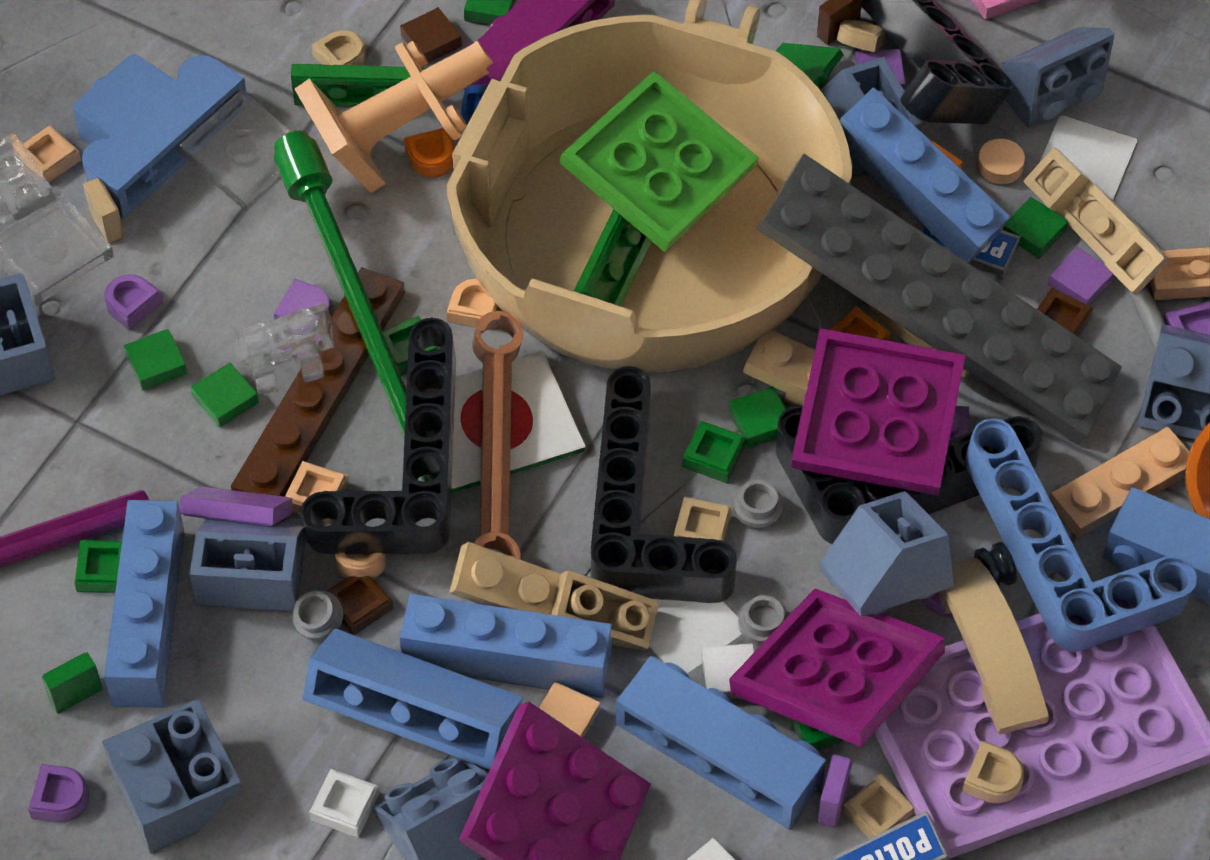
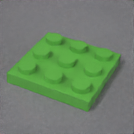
(659, 160)

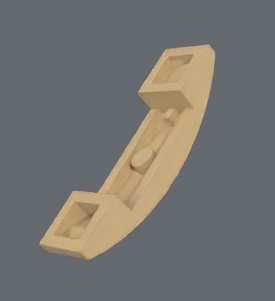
(1097, 220)
(996, 648)

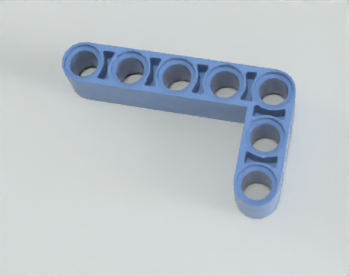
(1057, 554)

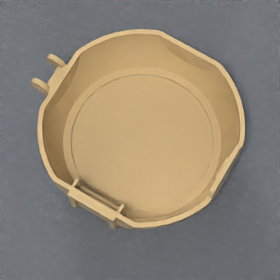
(536, 224)

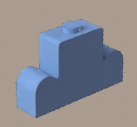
(141, 118)

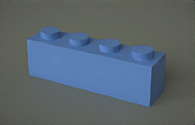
(921, 177)
(1157, 529)
(144, 604)
(508, 644)
(410, 697)
(720, 741)

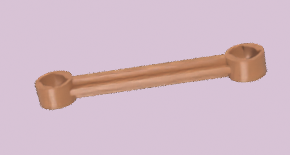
(496, 431)

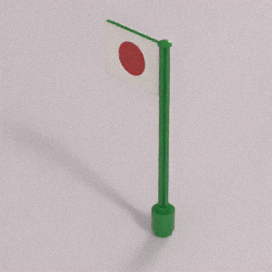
(539, 414)

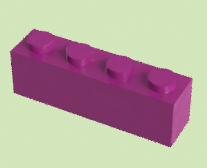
(529, 23)

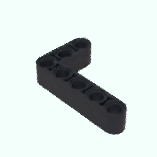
(955, 74)
(421, 457)
(836, 494)
(623, 501)

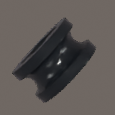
(999, 563)

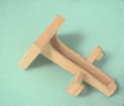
(356, 131)

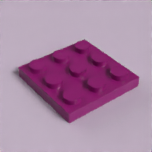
(878, 411)
(837, 667)
(553, 796)

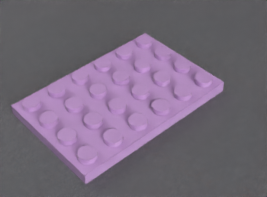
(1112, 728)

